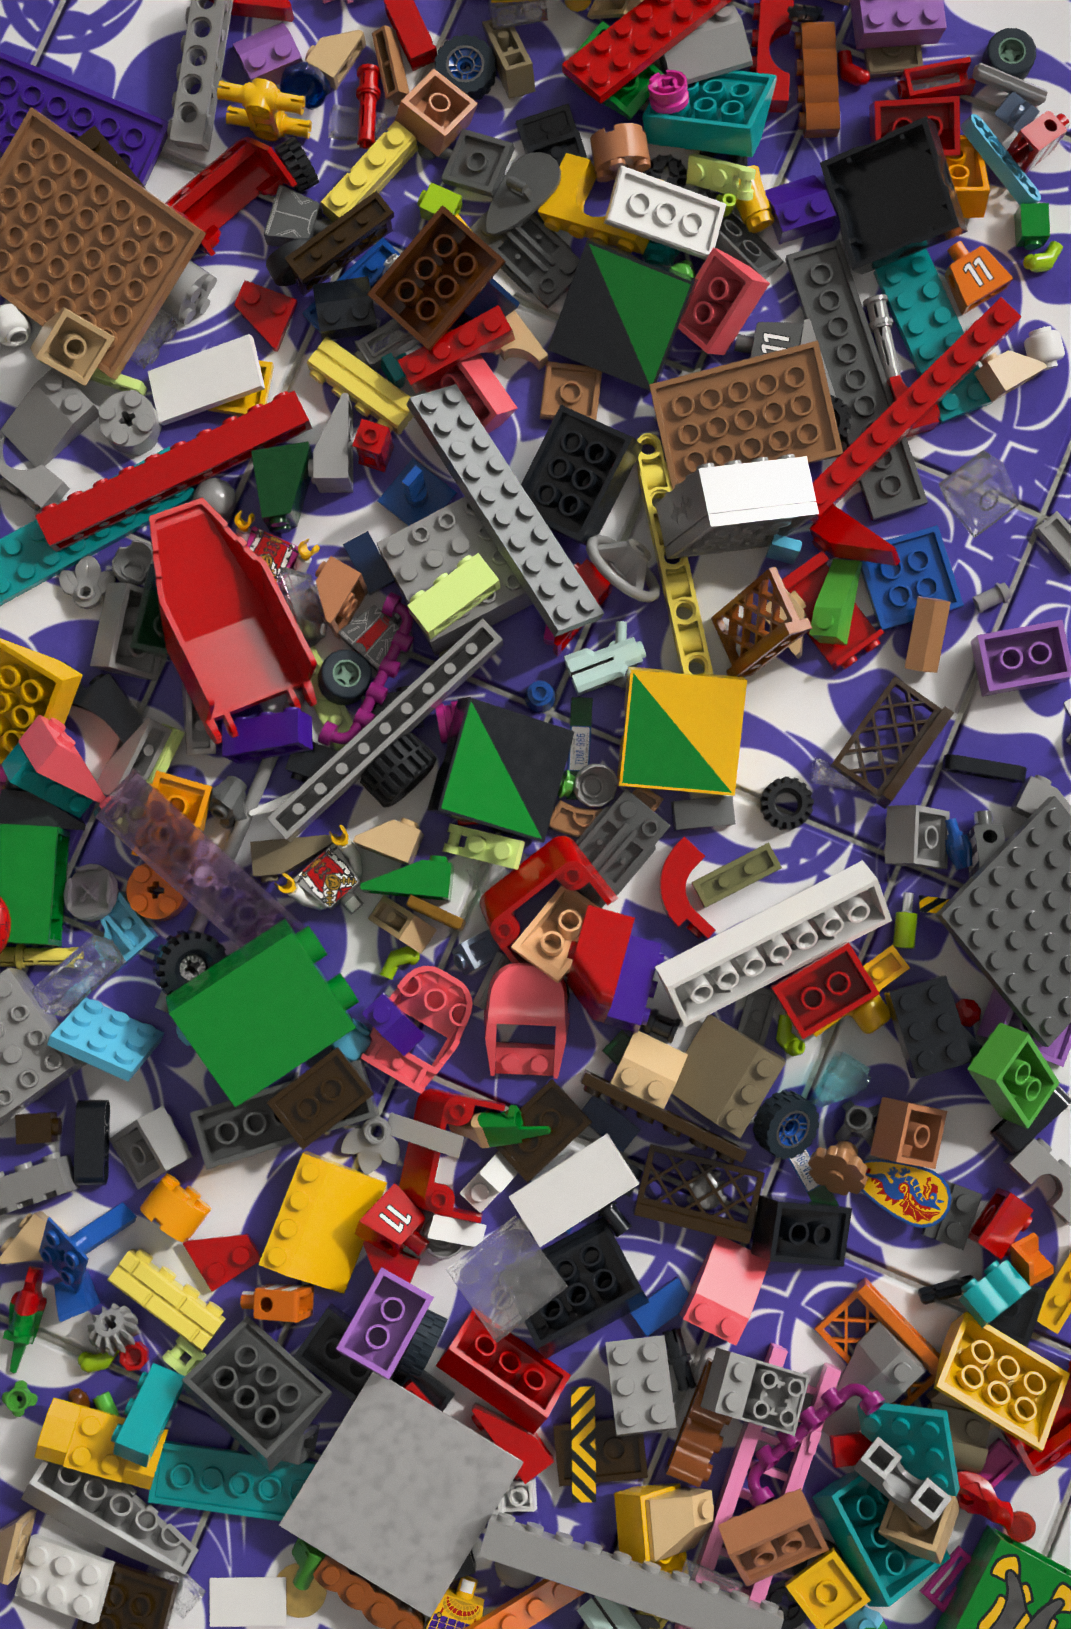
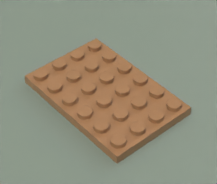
(748, 412)

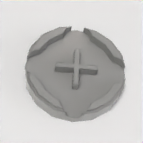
(91, 892)

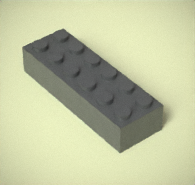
(253, 1127)

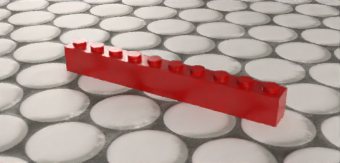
(913, 405)
(172, 471)

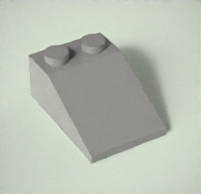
(49, 418)
(333, 453)

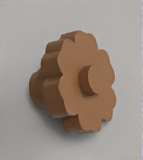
(839, 1168)

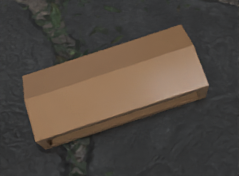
(394, 65)
(927, 634)

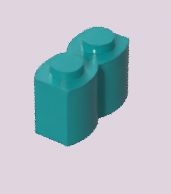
(994, 1292)

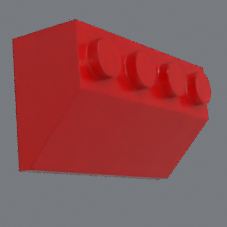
(504, 1373)

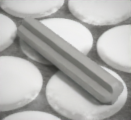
(1008, 83)

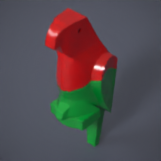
(25, 1315)

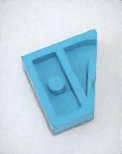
(127, 929)

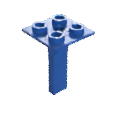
(416, 494)
(69, 1253)

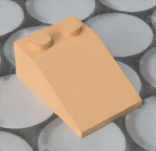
(550, 933)

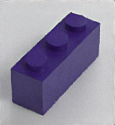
(268, 735)
(635, 985)

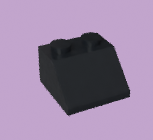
(344, 308)

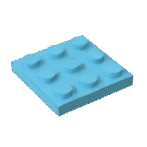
(106, 1039)

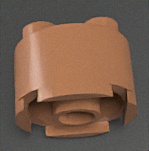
(622, 146)

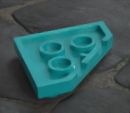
(919, 1437)

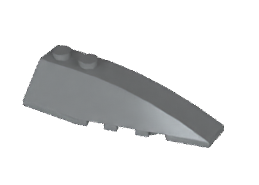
(110, 1516)

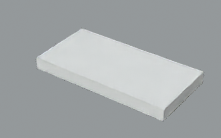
(664, 213)
(206, 379)
(573, 1190)

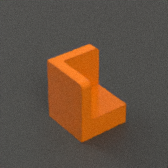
(1029, 1260)

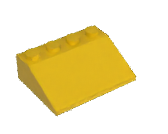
(31, 687)
(318, 1223)
(1000, 1380)

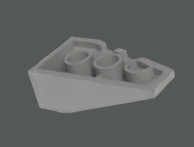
(879, 1364)

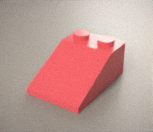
(56, 757)
(725, 1290)

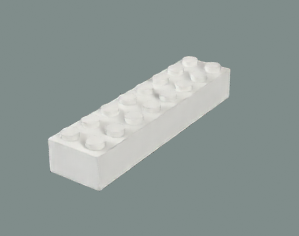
(774, 943)

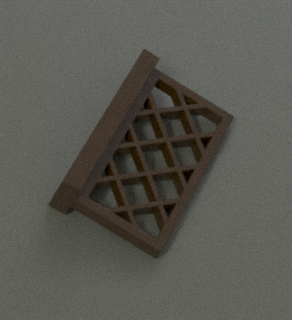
(340, 242)
(906, 761)
(692, 1218)

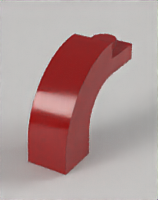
(672, 888)

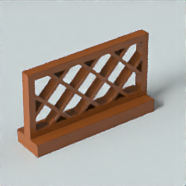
(767, 644)

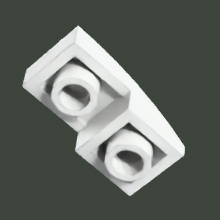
(519, 1497)

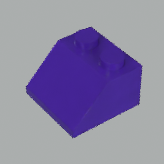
(800, 208)

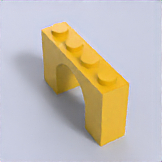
(566, 208)

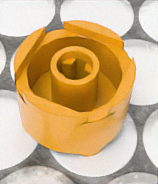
(175, 1208)

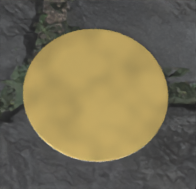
(302, 1602)

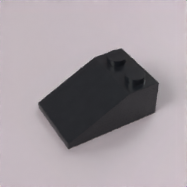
(801, 1231)

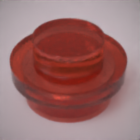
(1022, 1527)

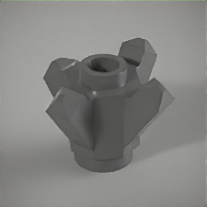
(228, 801)
(858, 1122)

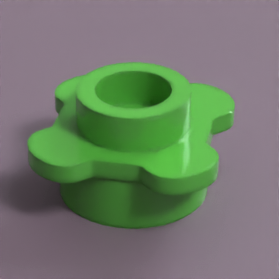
(567, 784)
(18, 1407)

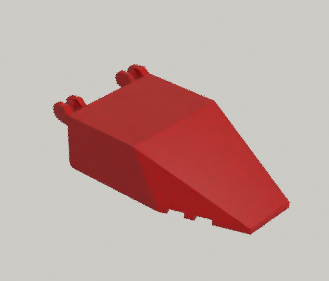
(224, 618)

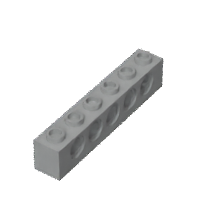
(198, 133)

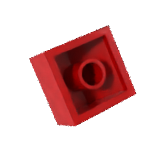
(1000, 1223)

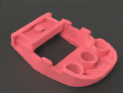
(525, 997)
(436, 1002)

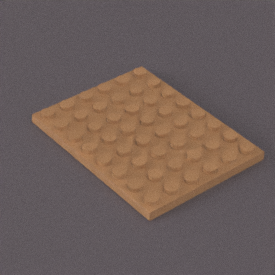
(85, 238)

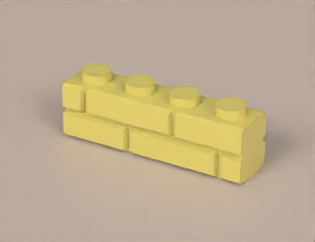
(371, 171)
(365, 387)
(167, 1299)

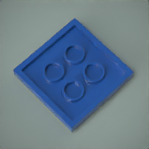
(921, 572)

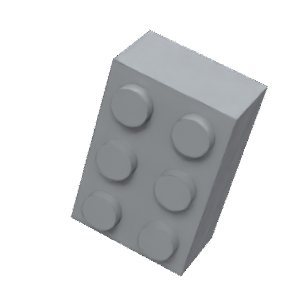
(640, 1386)

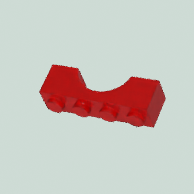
(771, 25)
(474, 337)

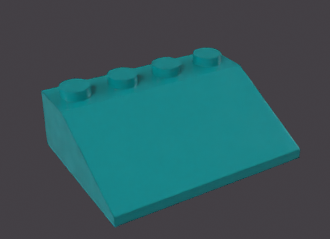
(721, 116)
(853, 1516)

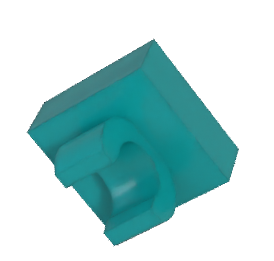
(393, 370)

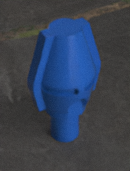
(958, 845)

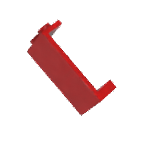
(807, 583)

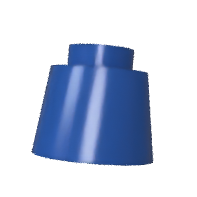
(540, 696)

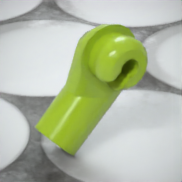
(1043, 261)
(397, 958)
(787, 1039)
(95, 1362)

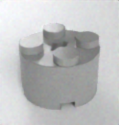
(190, 293)
(114, 420)

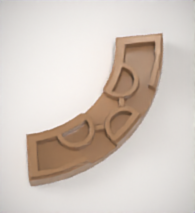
(575, 820)

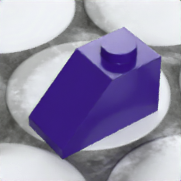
(393, 1024)

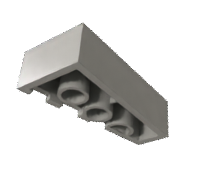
(36, 1183)

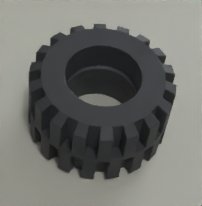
(398, 770)

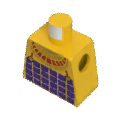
(457, 1607)

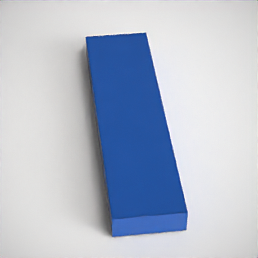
(369, 265)

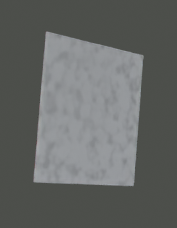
(401, 1493)

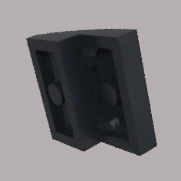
(551, 133)

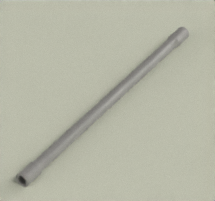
(238, 833)

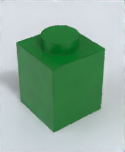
(1032, 225)

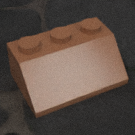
(340, 592)
(772, 1537)

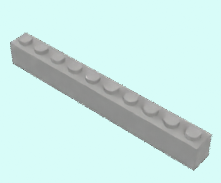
(393, 722)
(621, 1579)

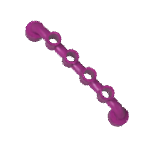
(388, 667)
(811, 1420)

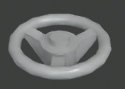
(627, 563)

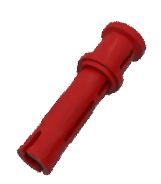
(368, 96)

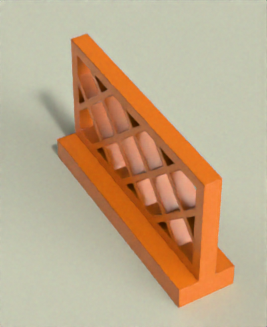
(893, 1321)

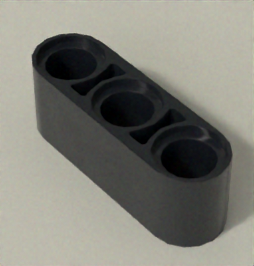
(1015, 1137)
(92, 1142)

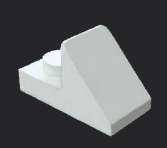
(489, 1182)

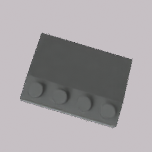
(257, 1392)

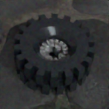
(178, 950)

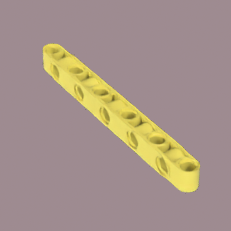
(677, 577)

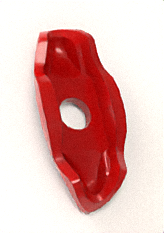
(979, 1498)

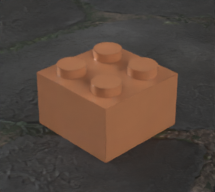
(436, 112)
(908, 1133)

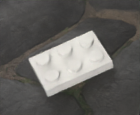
(64, 1578)

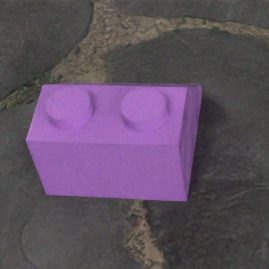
(268, 53)

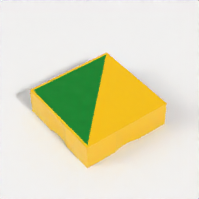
(681, 731)

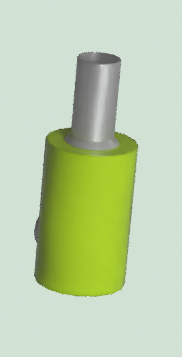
(905, 924)

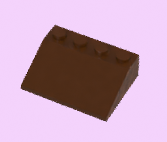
(436, 277)

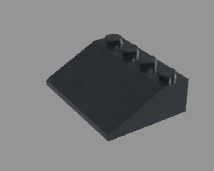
(579, 474)
(597, 1291)

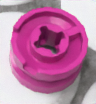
(668, 92)
(444, 718)

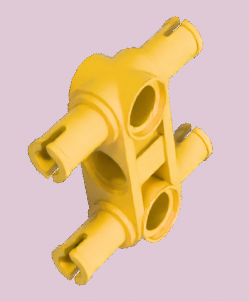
(264, 109)

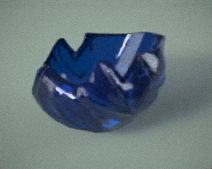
(305, 81)

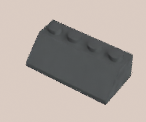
(741, 244)

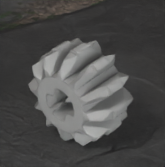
(113, 1329)

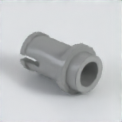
(992, 597)

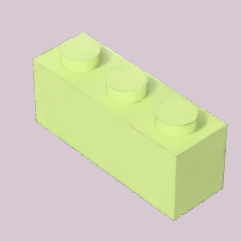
(453, 595)

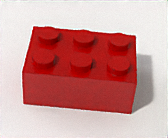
(825, 990)

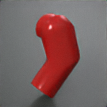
(849, 72)

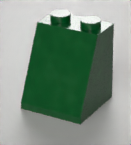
(282, 484)

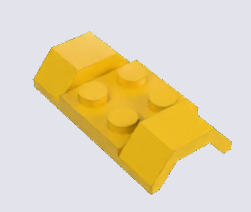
(82, 1441)

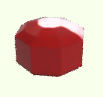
(968, 1011)
(134, 1357)

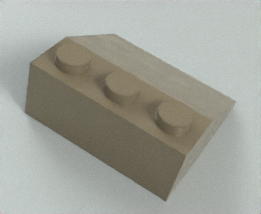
(726, 1075)

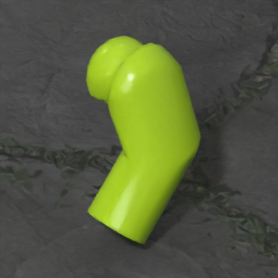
(730, 201)

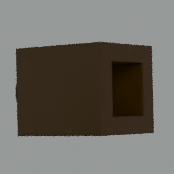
(37, 1127)

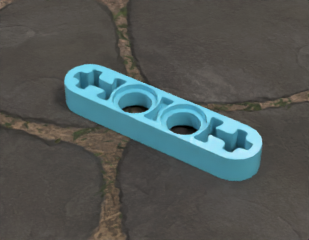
(1000, 160)

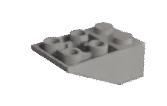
(755, 1391)

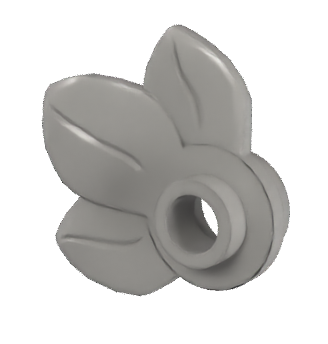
(85, 579)
(372, 1149)

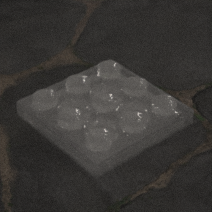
(506, 1278)

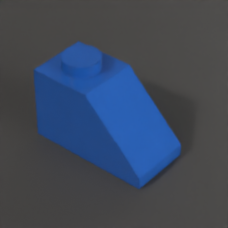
(71, 1303)

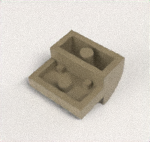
(968, 1436)

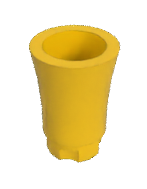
(756, 212)

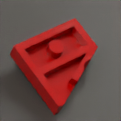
(266, 311)
(222, 1257)

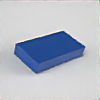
(662, 1306)

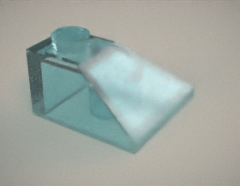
(840, 1080)

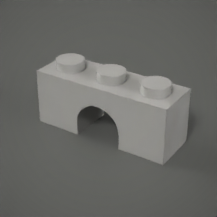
(1035, 1161)
(916, 1497)

